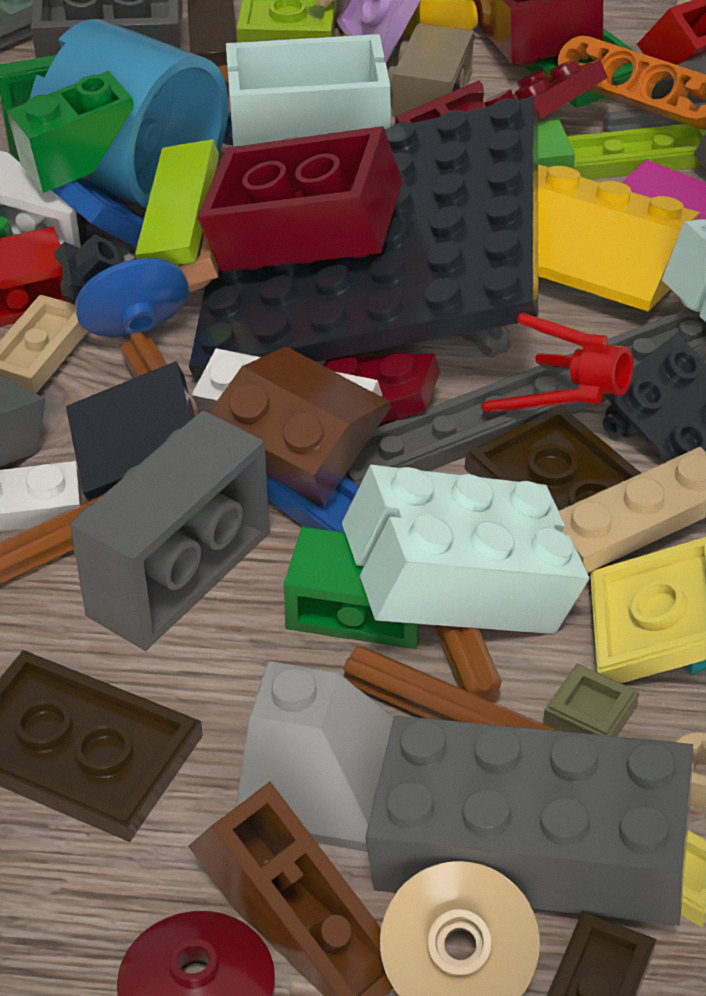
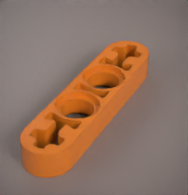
(645, 75)

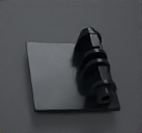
(663, 401)

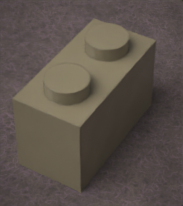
(430, 66)

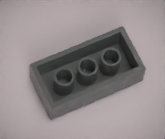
(554, 811)

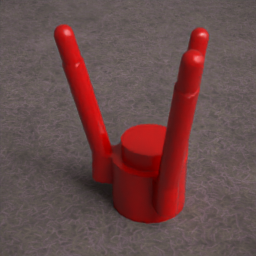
(595, 367)

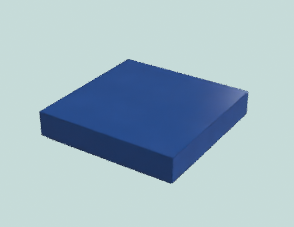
(102, 209)

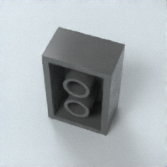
(148, 17)
(172, 528)

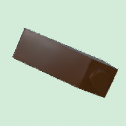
(294, 895)

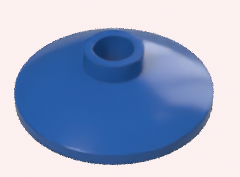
(131, 297)

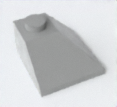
(318, 748)

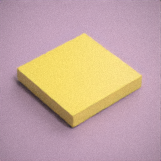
(650, 612)

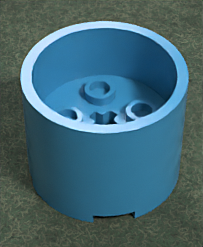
(173, 94)

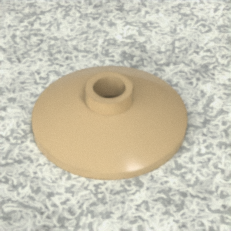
(450, 900)

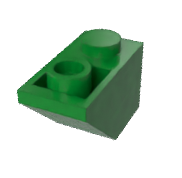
(69, 130)

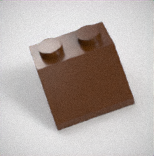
(305, 415)

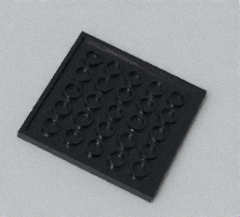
(449, 266)

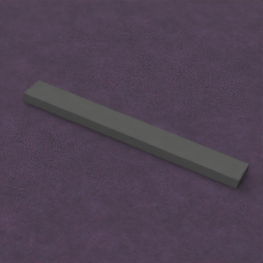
(460, 425)

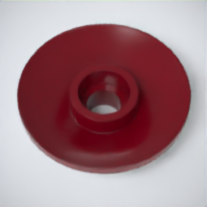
(232, 950)

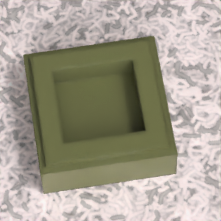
(590, 704)

